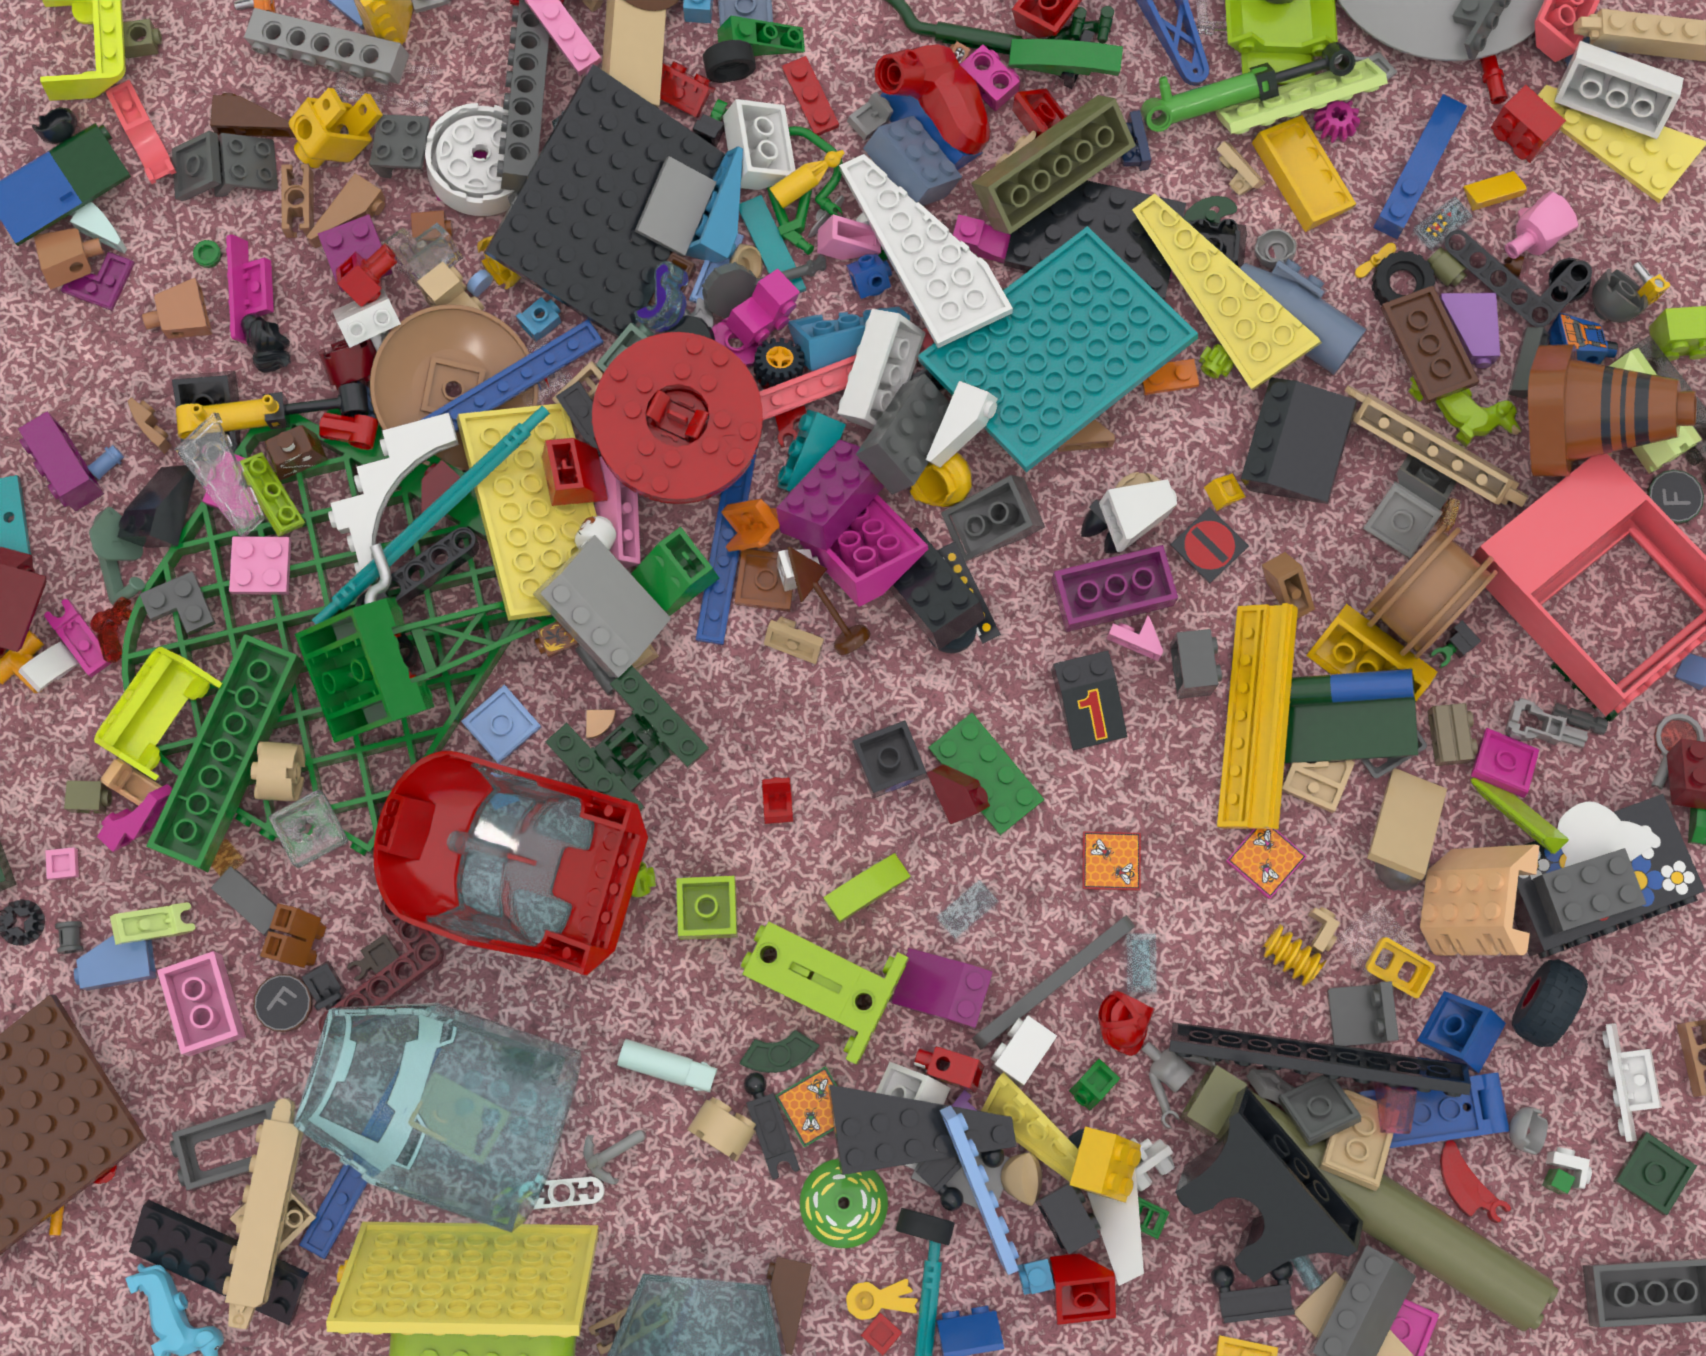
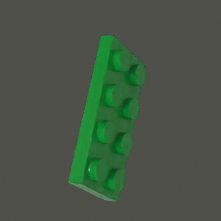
(977, 754)

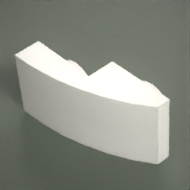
(48, 666)

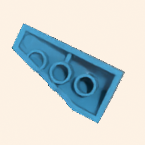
(719, 222)
(831, 340)

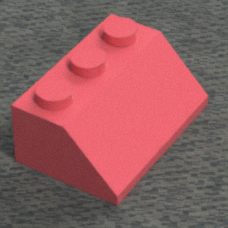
(1555, 26)

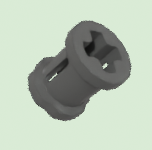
(69, 937)

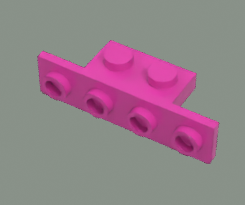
(248, 285)

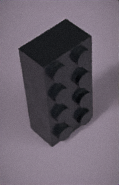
(937, 598)

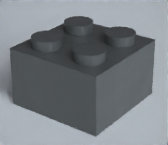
(1195, 663)

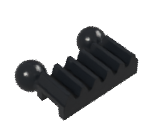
(939, 1172)
(1253, 1302)

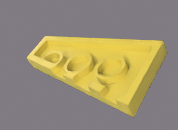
(1032, 1127)

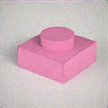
(62, 863)

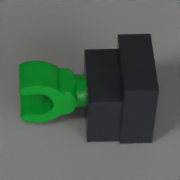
(711, 127)
(1462, 642)

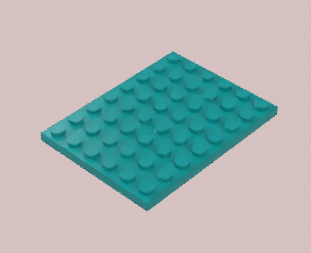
(1068, 351)

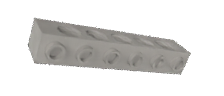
(267, 25)

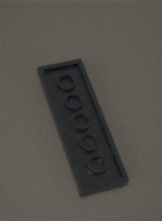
(204, 1257)

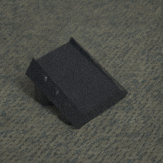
(1225, 236)

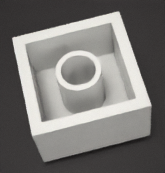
(1024, 1050)

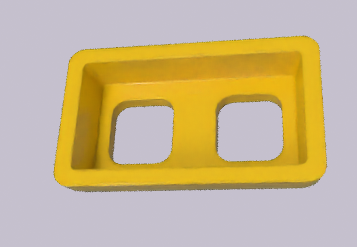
(1400, 955)

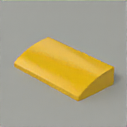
(1303, 172)

